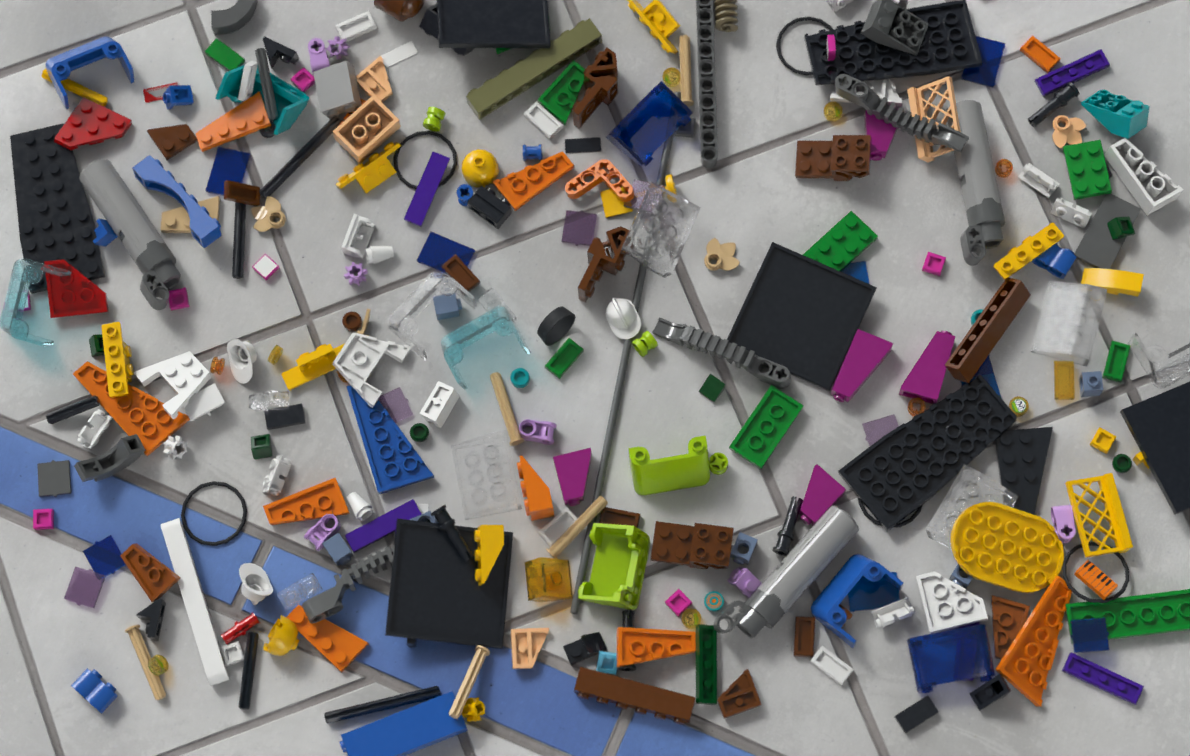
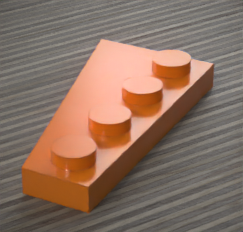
(240, 121)
(526, 184)
(308, 504)
(329, 639)

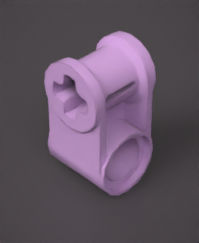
(318, 58)
(539, 431)
(1063, 520)
(321, 532)

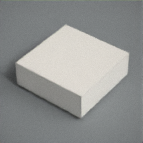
(232, 653)

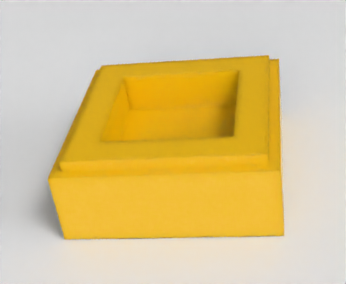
(1103, 440)

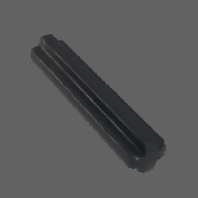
(73, 409)

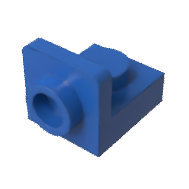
(178, 96)

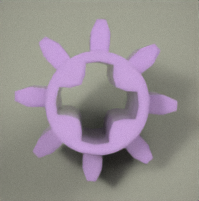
(342, 47)
(356, 279)

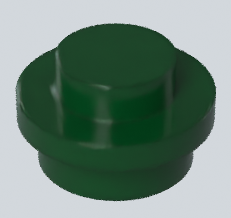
(419, 432)
(1121, 463)

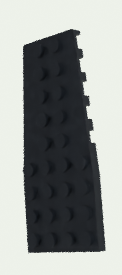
(945, 48)
(52, 205)
(927, 452)

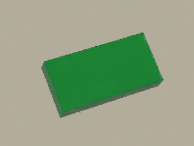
(224, 55)
(564, 358)
(1116, 361)

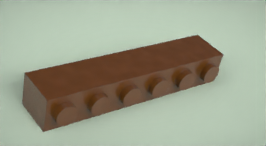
(987, 330)
(634, 695)

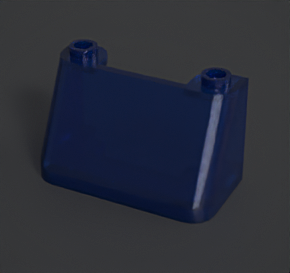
(650, 124)
(951, 657)

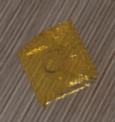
(548, 579)

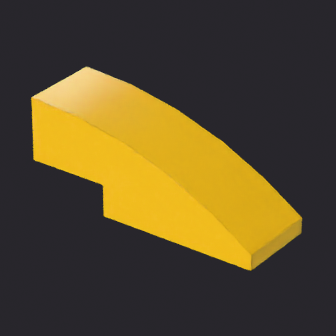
(1114, 280)

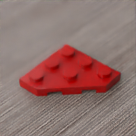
(91, 125)
(73, 293)

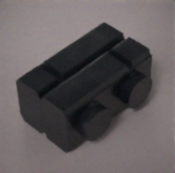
(489, 206)

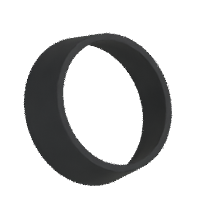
(556, 325)

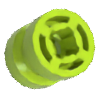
(433, 119)
(645, 343)

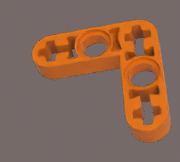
(600, 175)

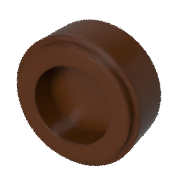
(352, 321)

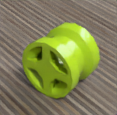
(719, 460)

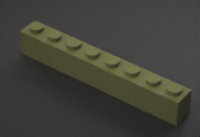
(534, 68)

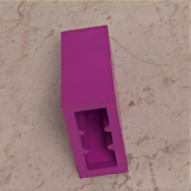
(881, 134)
(573, 474)
(821, 494)

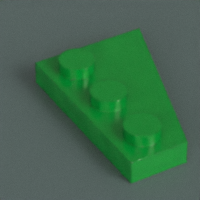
(563, 92)

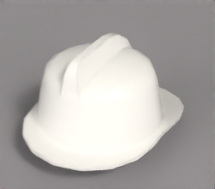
(623, 318)
(241, 357)
(254, 583)

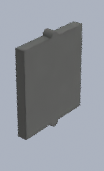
(54, 478)

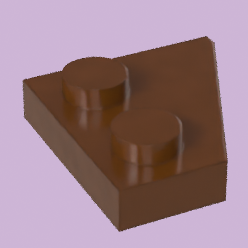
(172, 139)
(739, 696)

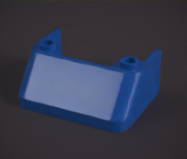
(60, 66)
(826, 607)

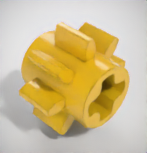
(473, 709)

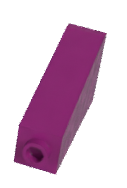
(859, 364)
(929, 371)

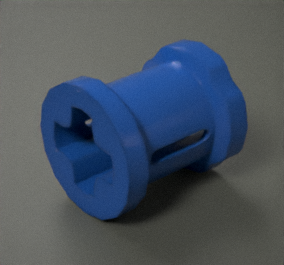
(532, 152)
(463, 190)

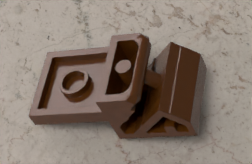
(600, 86)
(834, 159)
(600, 261)
(692, 546)

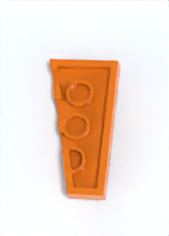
(646, 645)

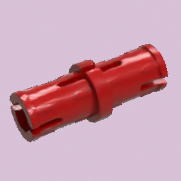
(240, 628)

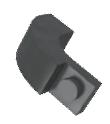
(233, 18)
(111, 462)

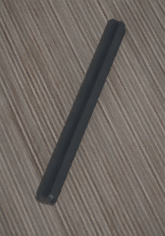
(300, 157)
(382, 704)

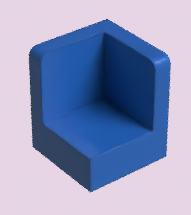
(104, 233)

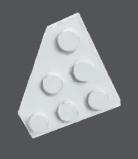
(948, 603)

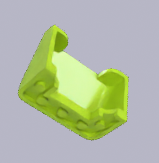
(670, 472)
(617, 566)

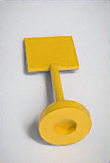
(614, 207)

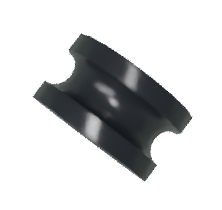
(268, 134)

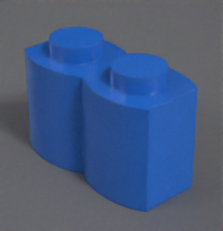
(1056, 260)
(94, 690)

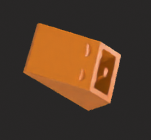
(538, 494)

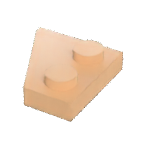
(375, 80)
(526, 646)

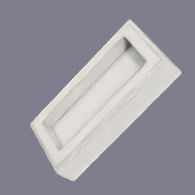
(356, 26)
(247, 80)
(543, 120)
(557, 526)
(831, 665)

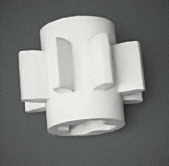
(175, 447)

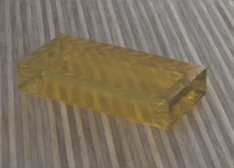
(1064, 380)

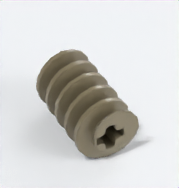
(725, 15)

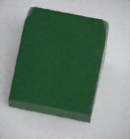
(1120, 227)
(96, 345)
(712, 388)
(261, 446)

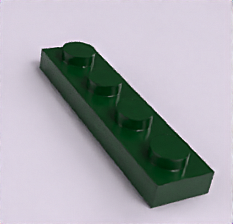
(706, 665)

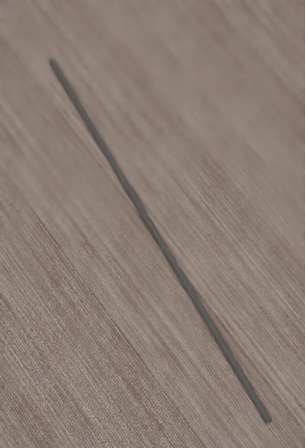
(616, 398)

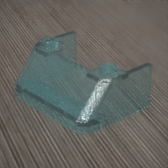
(23, 274)
(496, 320)

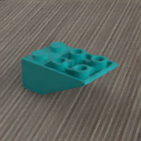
(1117, 113)

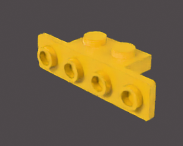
(659, 21)
(372, 172)
(1028, 250)
(117, 360)
(311, 366)

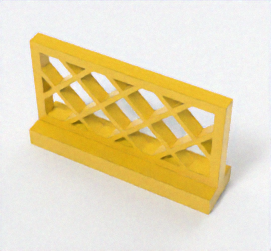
(1114, 515)

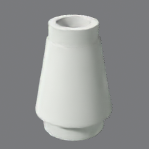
(376, 254)
(361, 508)

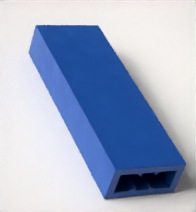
(406, 730)

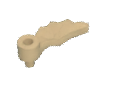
(365, 322)

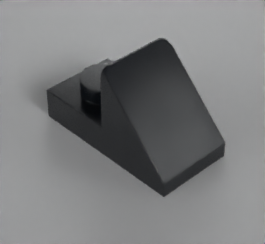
(275, 50)
(155, 614)
(584, 648)
(990, 692)

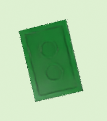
(1087, 169)

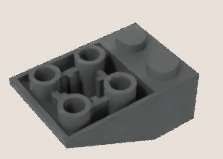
(894, 27)

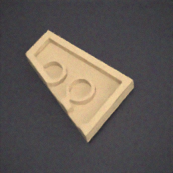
(178, 220)

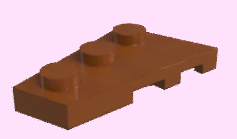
(149, 572)
(1007, 622)

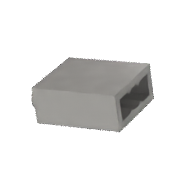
(337, 89)

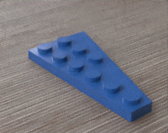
(388, 450)

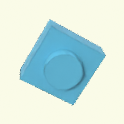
(607, 662)

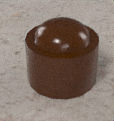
(400, 9)

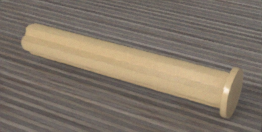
(685, 70)
(506, 409)
(576, 528)
(144, 656)
(468, 682)

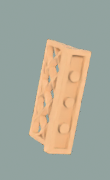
(918, 107)

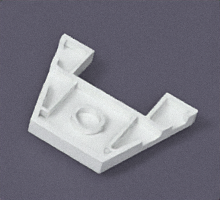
(360, 358)
(182, 374)

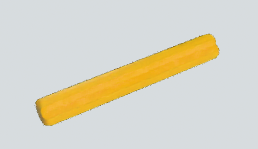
(79, 90)

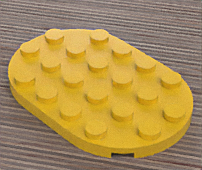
(1007, 547)

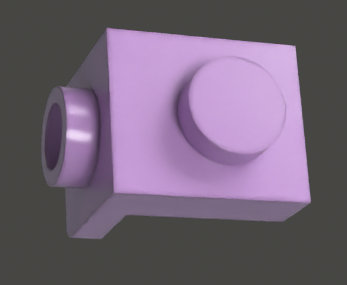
(744, 581)

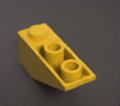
(490, 542)

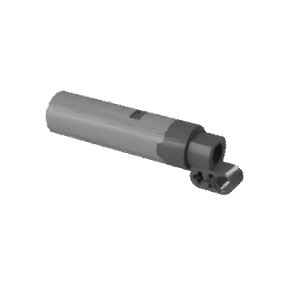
(977, 185)
(133, 230)
(793, 576)

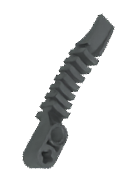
(944, 135)
(724, 349)
(329, 601)

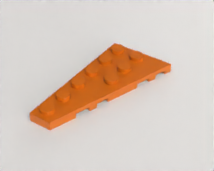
(134, 412)
(1035, 646)

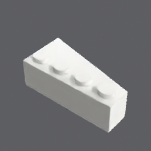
(1141, 177)

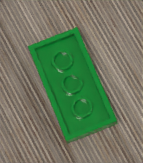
(842, 243)
(766, 427)

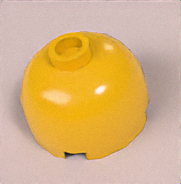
(480, 168)
(282, 637)

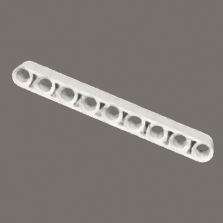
(195, 602)

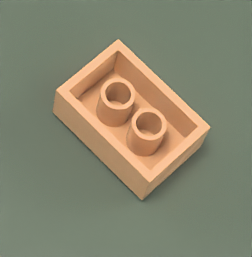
(366, 129)

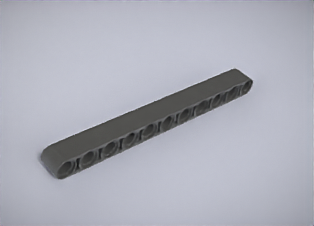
(708, 79)

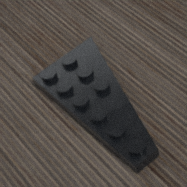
(1022, 463)

